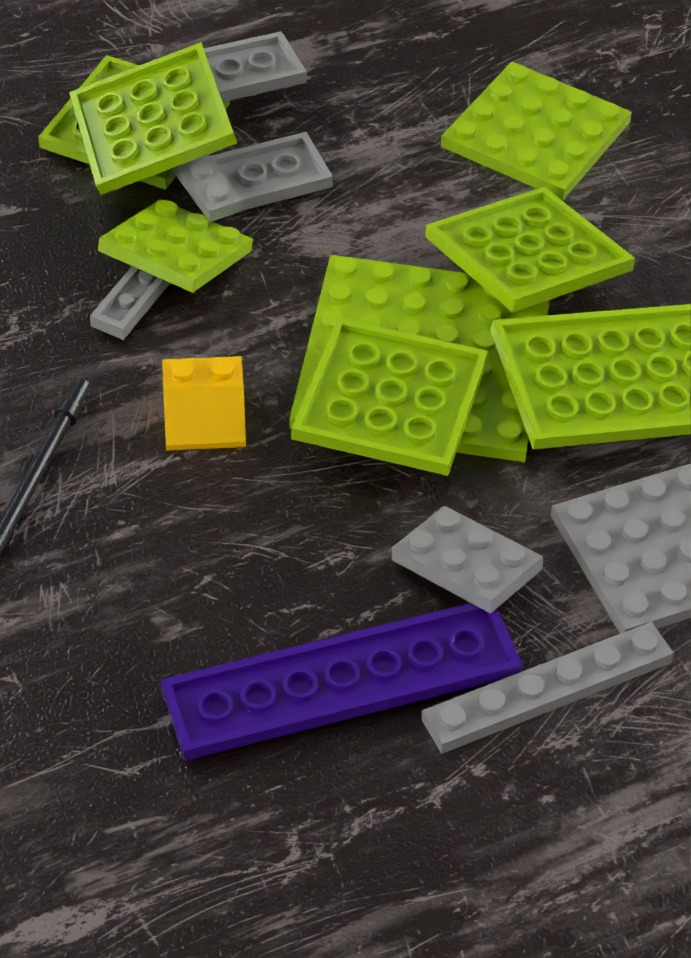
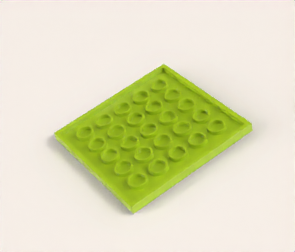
(434, 306)

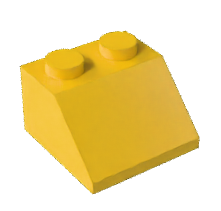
(204, 403)

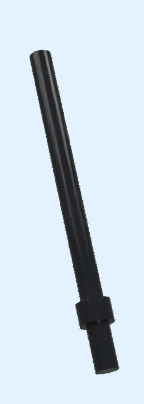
(66, 416)

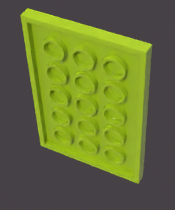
(599, 374)

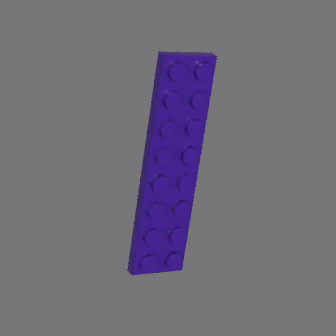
(338, 679)

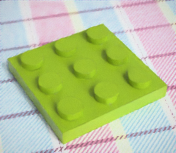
(175, 245)

